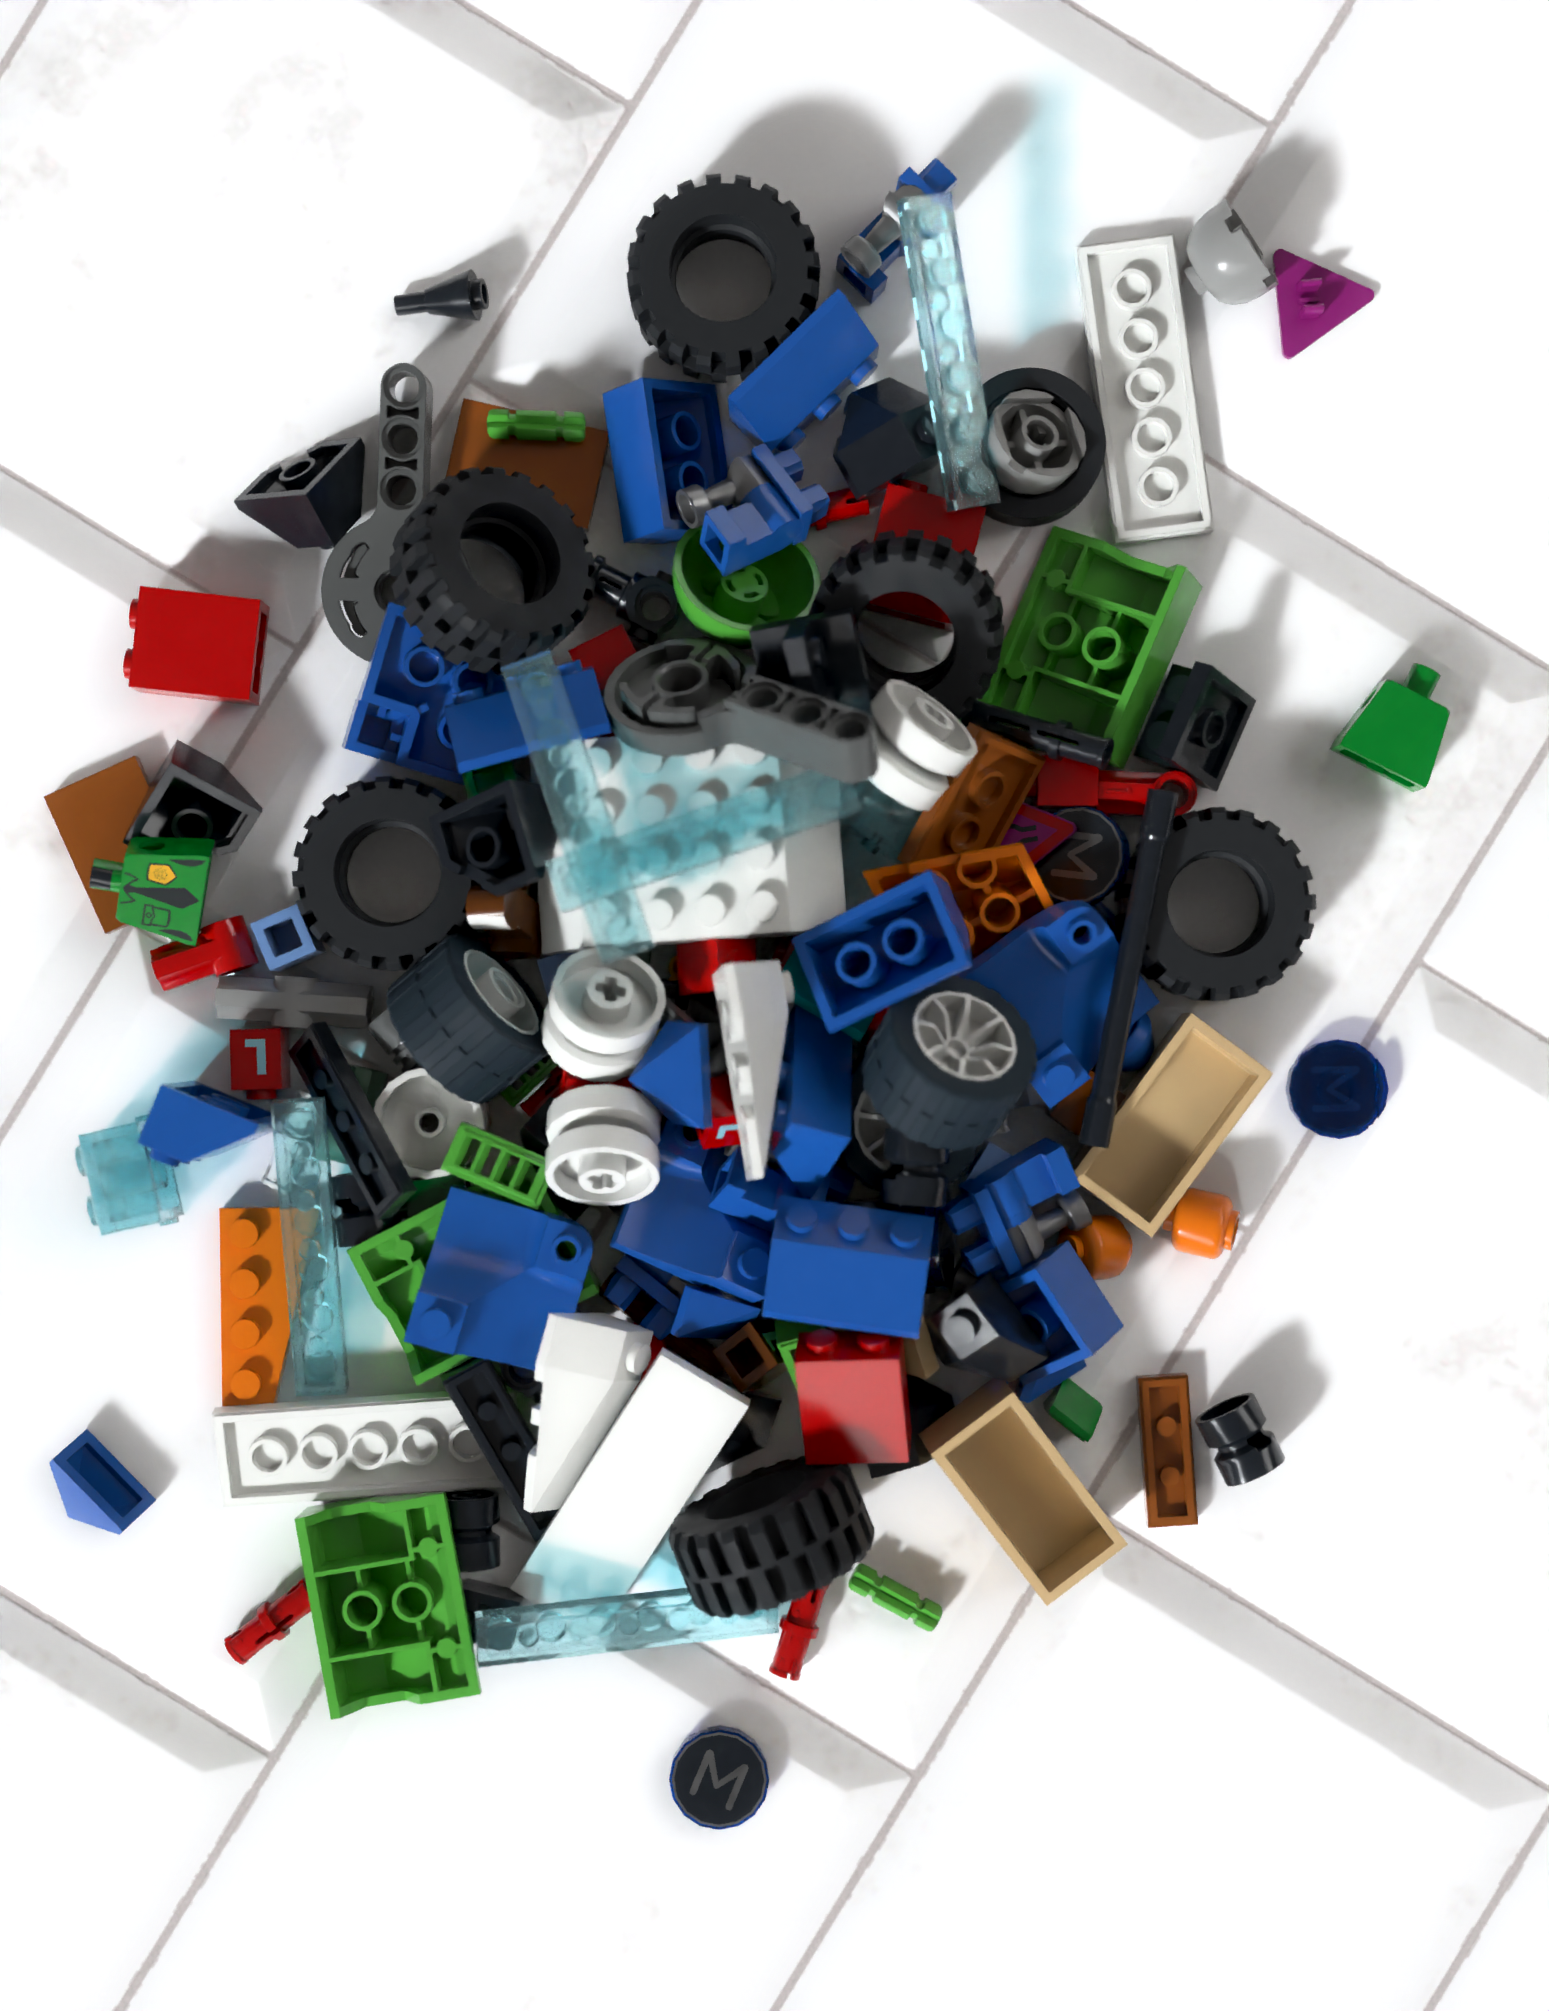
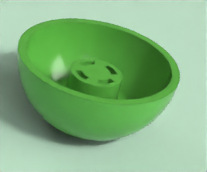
(760, 593)

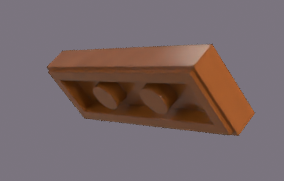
(1166, 1450)

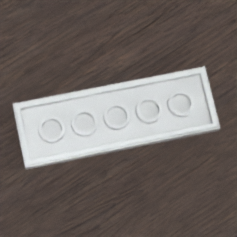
(1144, 388)
(347, 1449)
(633, 1485)

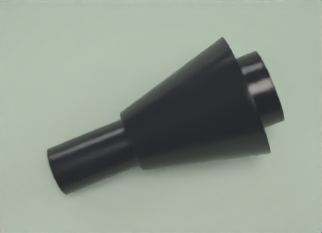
(456, 297)

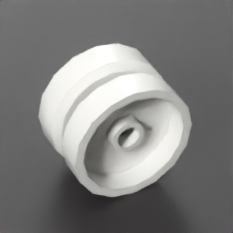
(917, 745)
(602, 1015)
(401, 1115)
(602, 1145)

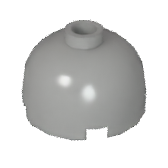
(1226, 258)
(1034, 442)

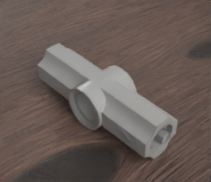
(294, 1001)

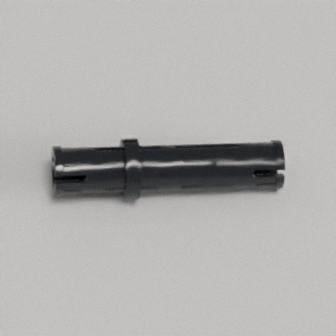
(1090, 749)

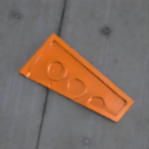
(252, 1305)

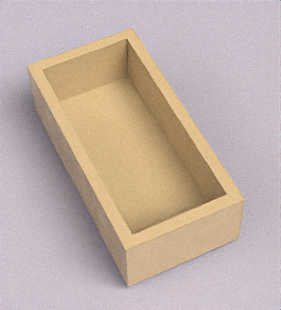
(1170, 1122)
(1022, 1489)

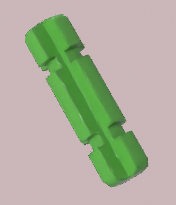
(536, 425)
(895, 1597)

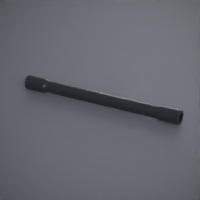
(1154, 835)

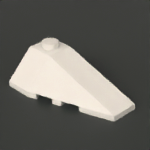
(753, 1029)
(587, 1376)

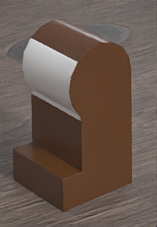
(509, 920)

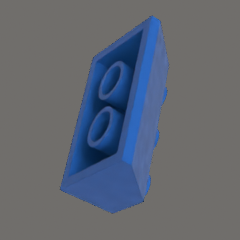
(805, 376)
(659, 443)
(487, 727)
(884, 950)
(812, 1100)
(199, 1122)
(848, 1267)

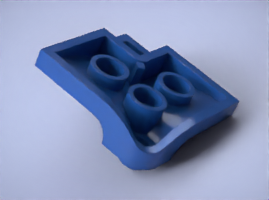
(404, 700)
(1059, 990)
(683, 1234)
(496, 1278)

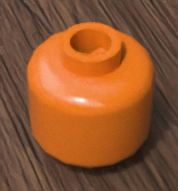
(1203, 1223)
(1101, 1246)

